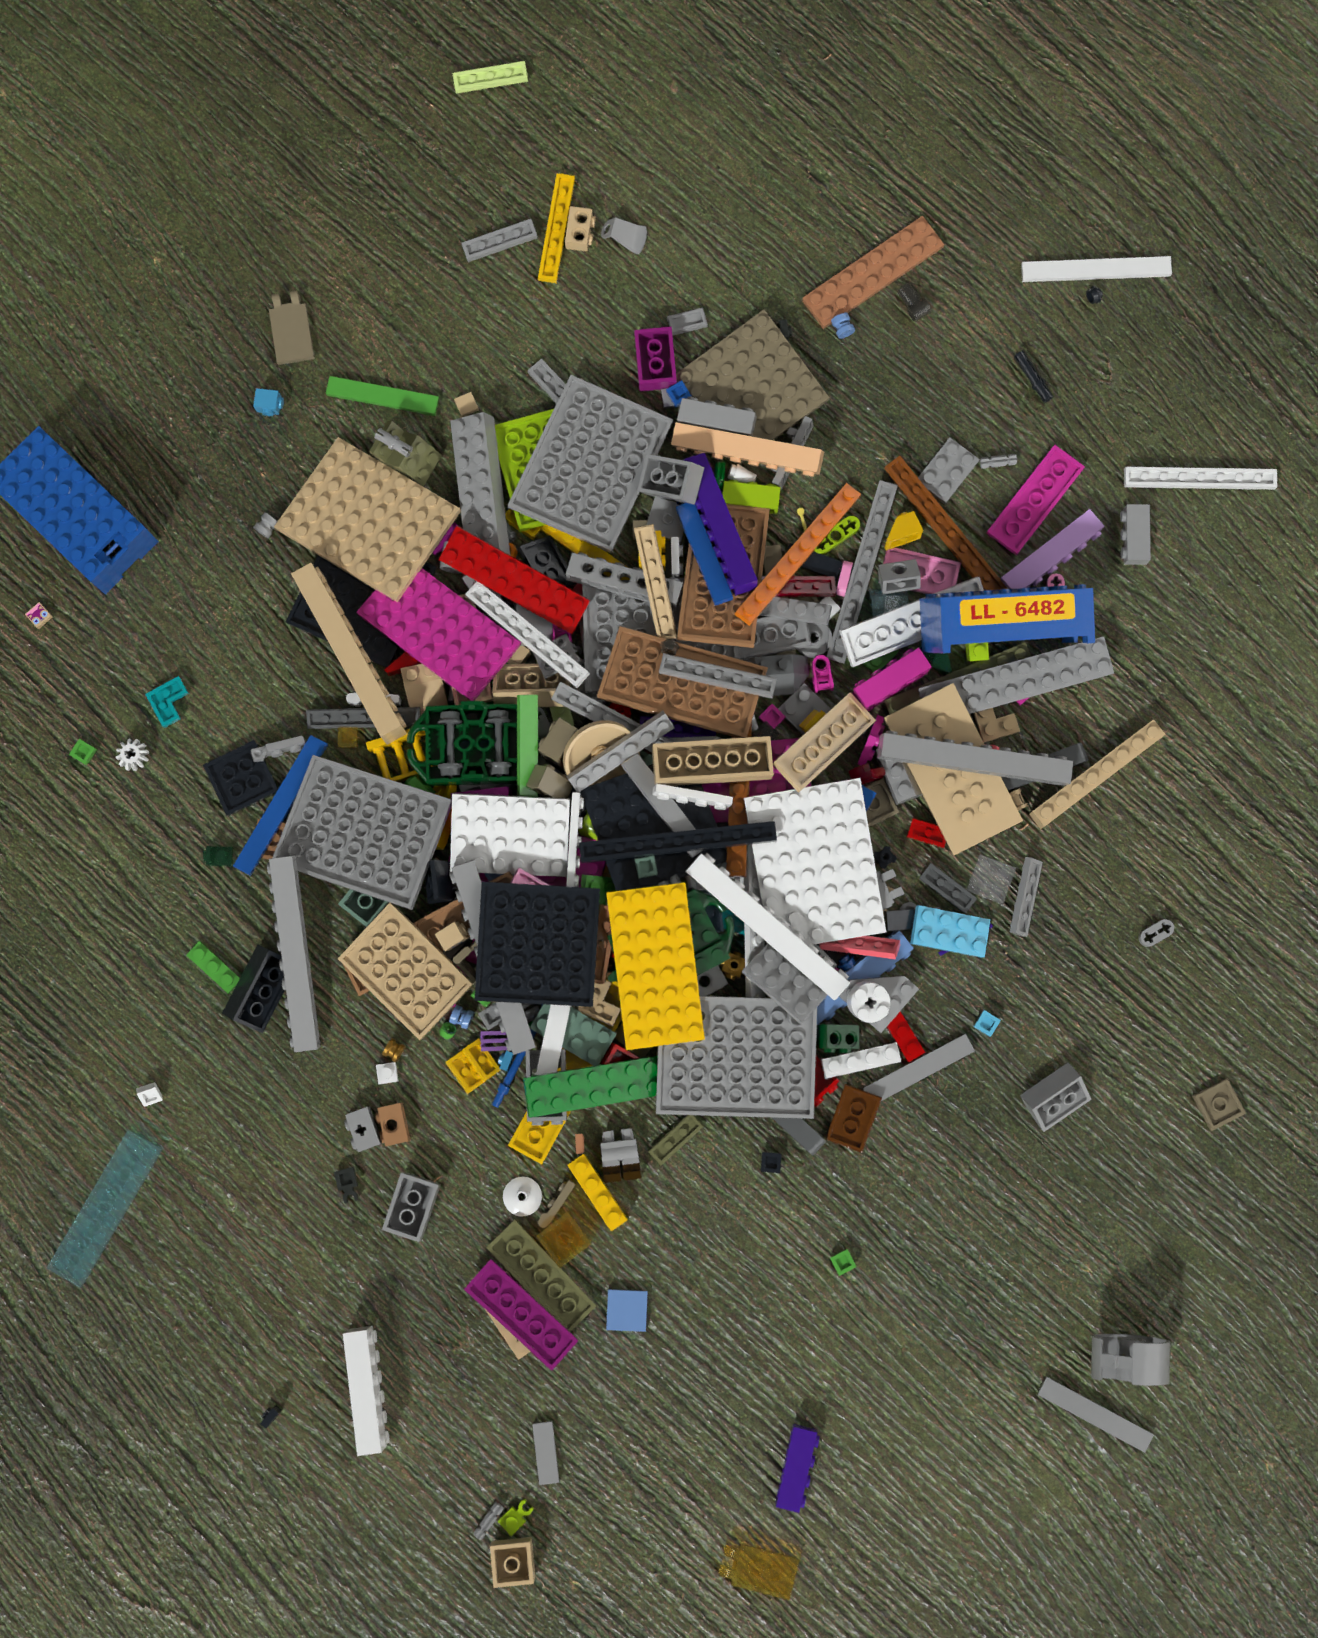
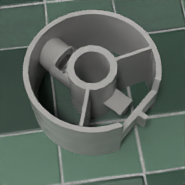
(1131, 1358)

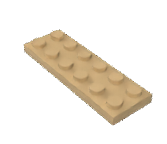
(824, 742)

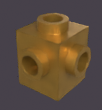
(728, 970)

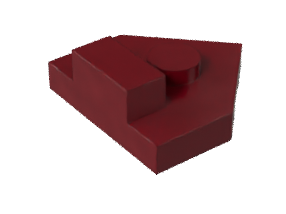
(867, 774)

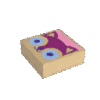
(38, 615)

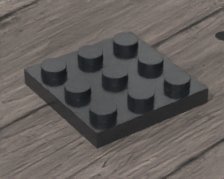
(239, 779)

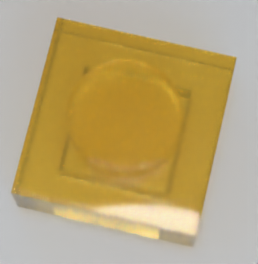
(348, 737)

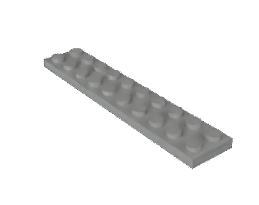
(1030, 676)

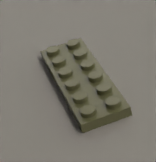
(541, 1275)

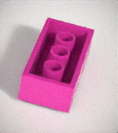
(892, 679)

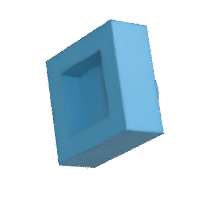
(505, 1060)

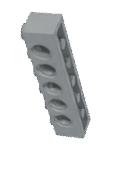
(576, 573)

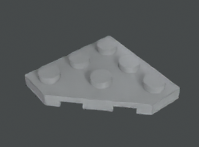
(899, 990)

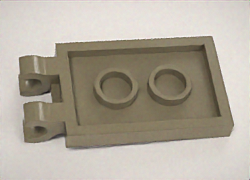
(291, 330)

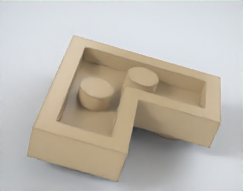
(993, 728)
(601, 1010)

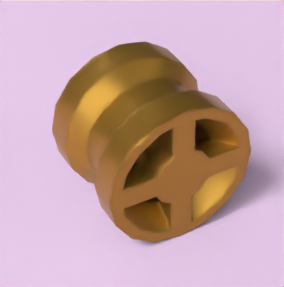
(393, 1050)

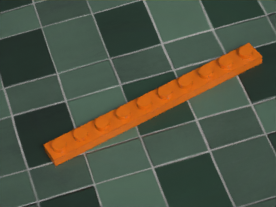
(797, 554)

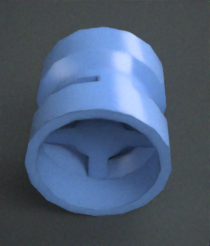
(843, 325)
(464, 1020)

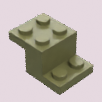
(420, 461)

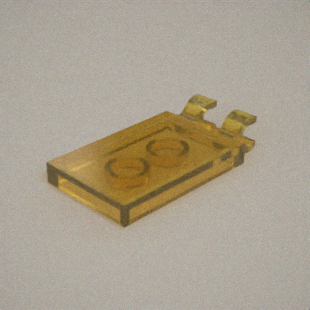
(760, 1570)

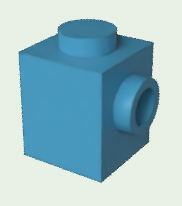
(268, 402)

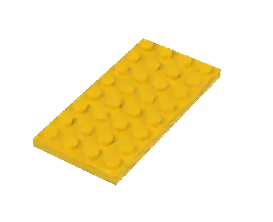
(655, 966)

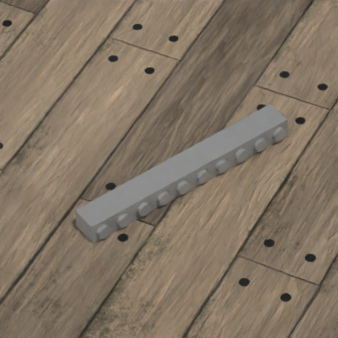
(975, 759)
(294, 953)
(512, 1014)

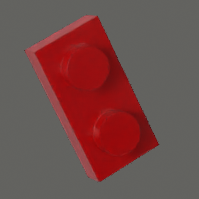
(926, 833)

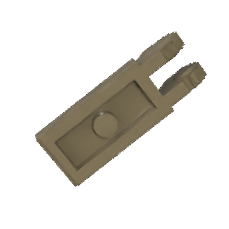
(555, 1204)

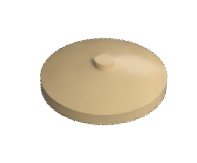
(590, 742)

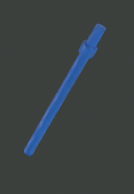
(504, 1088)

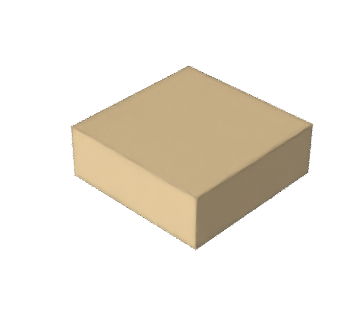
(466, 404)

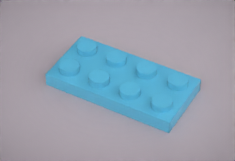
(950, 931)

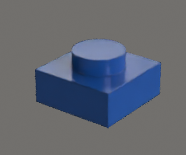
(678, 392)

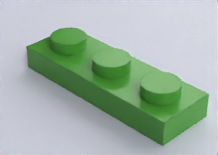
(213, 967)

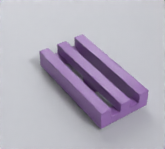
(483, 1041)

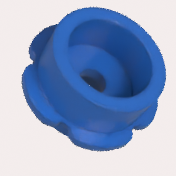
(846, 962)

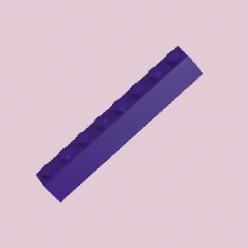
(723, 531)

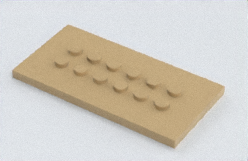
(963, 803)

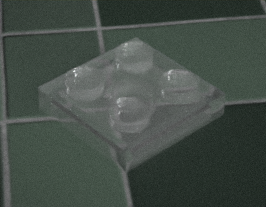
(991, 879)

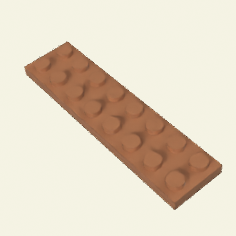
(873, 272)

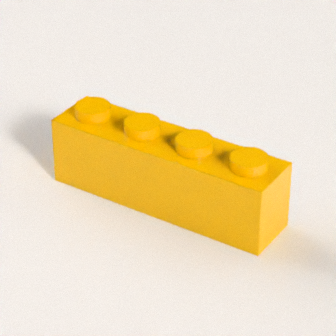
(597, 1192)

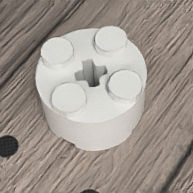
(877, 1008)

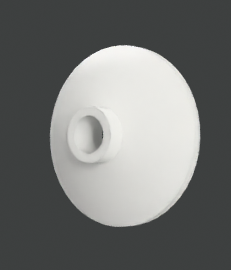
(529, 1188)

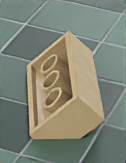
(525, 680)

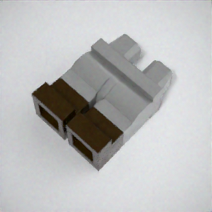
(620, 1150)

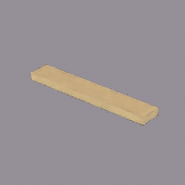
(655, 581)

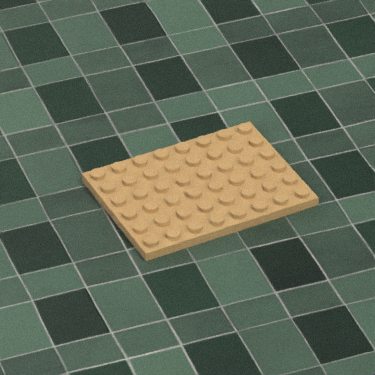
(367, 519)

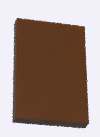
(853, 1118)

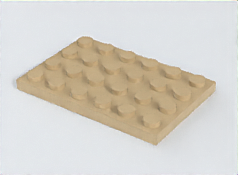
(405, 971)

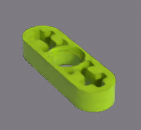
(850, 532)

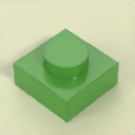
(83, 752)
(843, 1262)

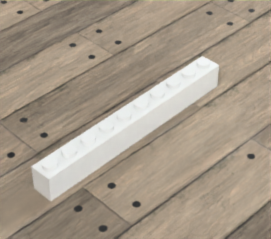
(768, 926)

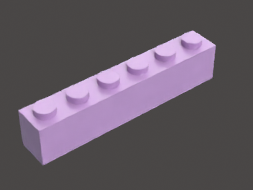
(1054, 551)

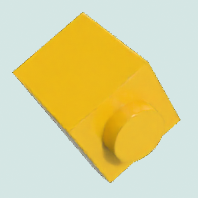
(904, 530)

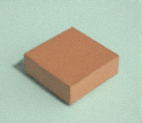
(580, 1148)

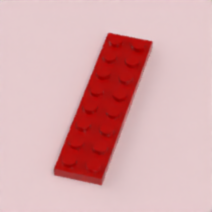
(514, 580)

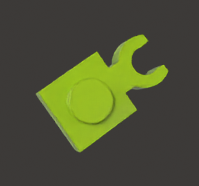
(513, 1518)

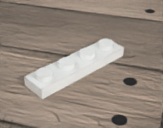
(684, 795)
(860, 1060)

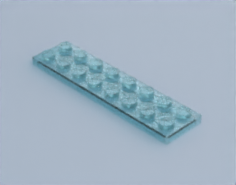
(104, 1208)

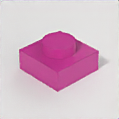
(772, 716)

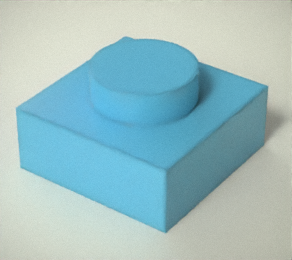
(986, 1023)

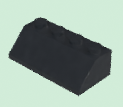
(257, 990)

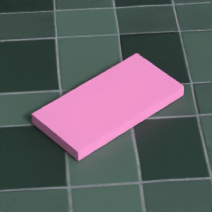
(934, 571)

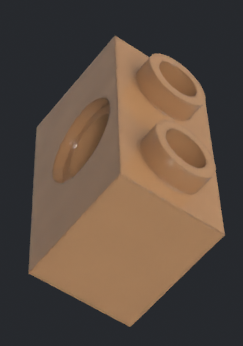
(397, 1113)

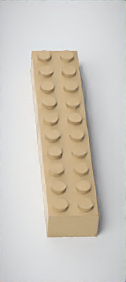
(348, 651)

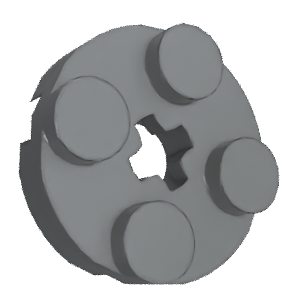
(821, 645)

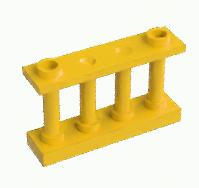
(377, 747)

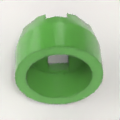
(447, 1026)

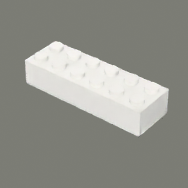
(365, 1390)

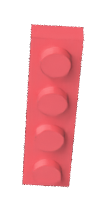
(865, 946)

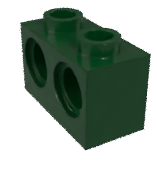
(837, 1037)

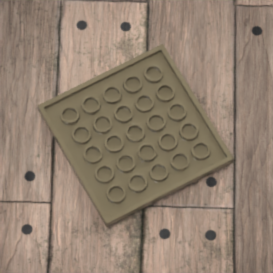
(757, 372)

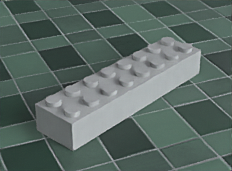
(480, 479)

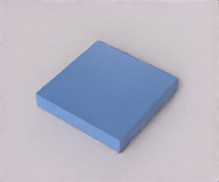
(626, 1310)

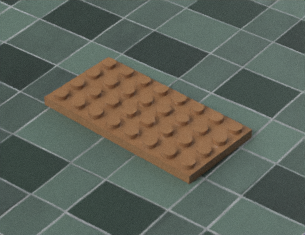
(718, 624)
(635, 682)

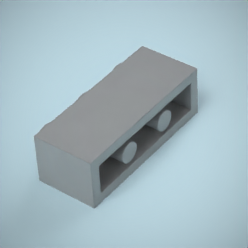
(1135, 534)

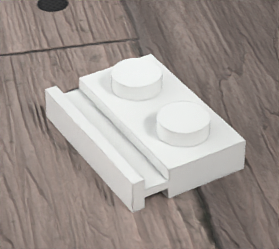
(676, 552)

